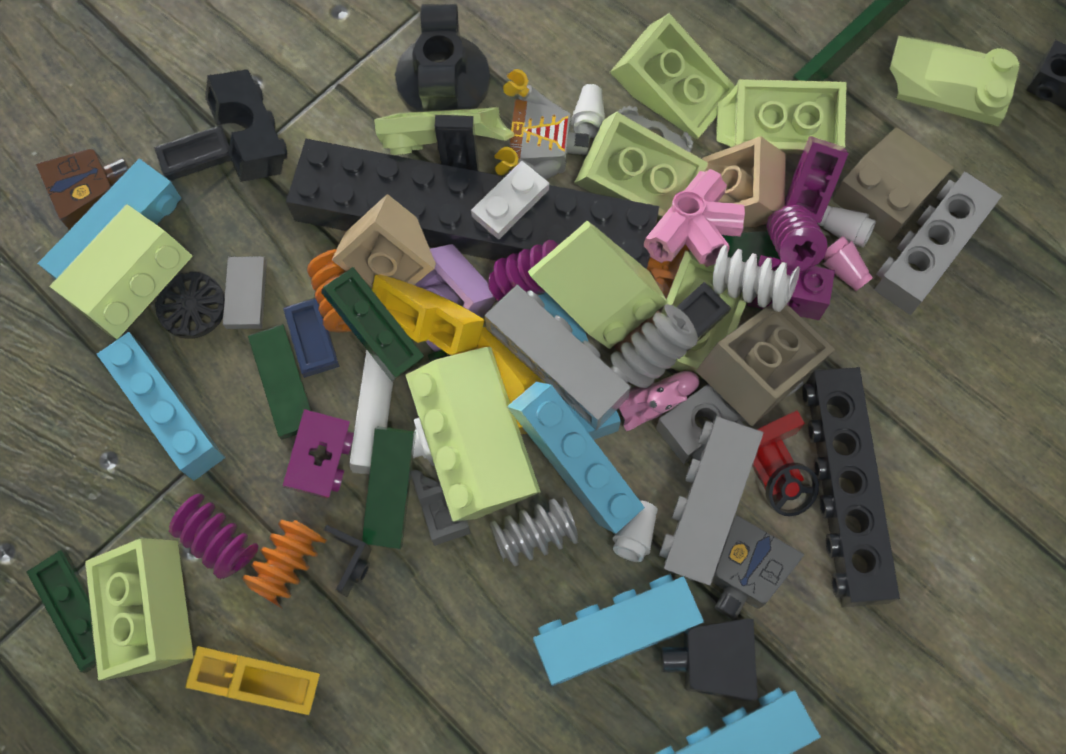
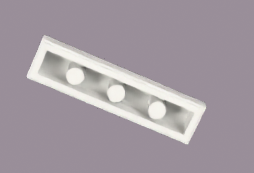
(371, 413)

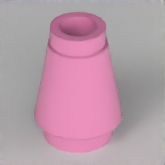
(847, 263)

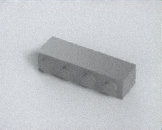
(558, 356)
(712, 499)

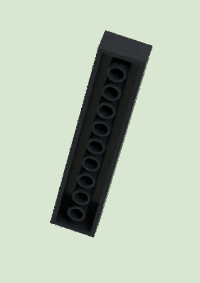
(342, 183)

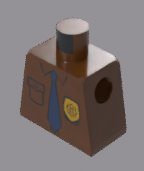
(79, 182)

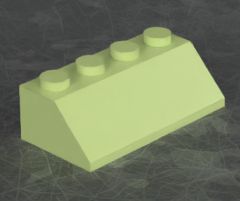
(472, 434)

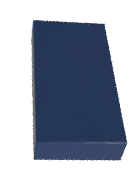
(310, 338)

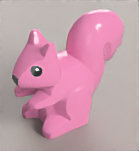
(658, 398)

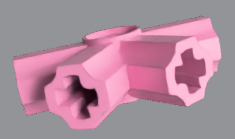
(697, 221)

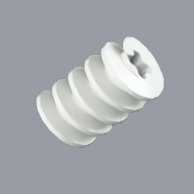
(754, 279)

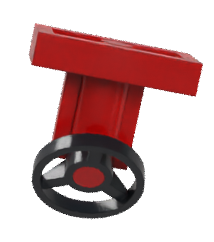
(777, 468)

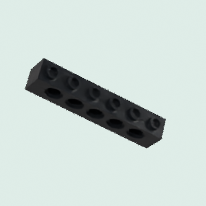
(846, 391)

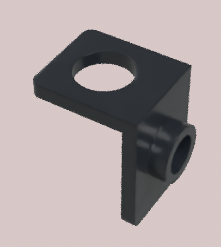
(358, 565)

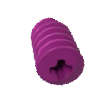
(797, 237)
(515, 270)
(209, 539)

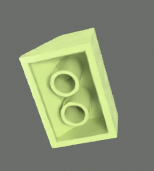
(121, 271)
(138, 608)

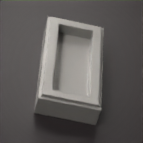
(245, 293)

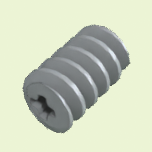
(656, 348)
(534, 531)

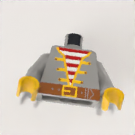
(540, 132)

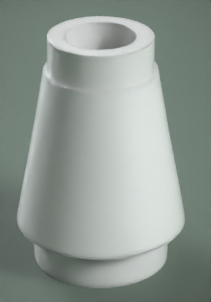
(589, 111)
(851, 224)
(636, 536)

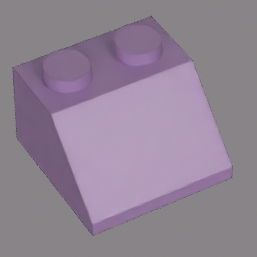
(458, 282)

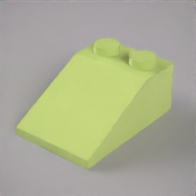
(673, 76)
(637, 165)
(599, 285)

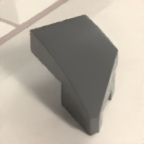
(436, 510)

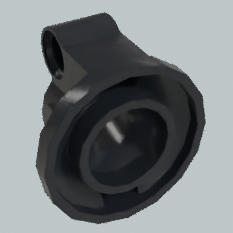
(445, 85)

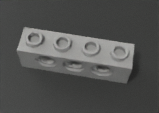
(971, 203)
(679, 424)

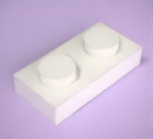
(510, 199)

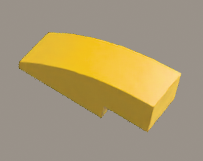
(429, 315)
(252, 680)

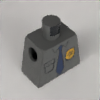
(751, 567)

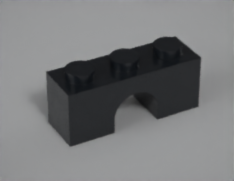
(239, 101)

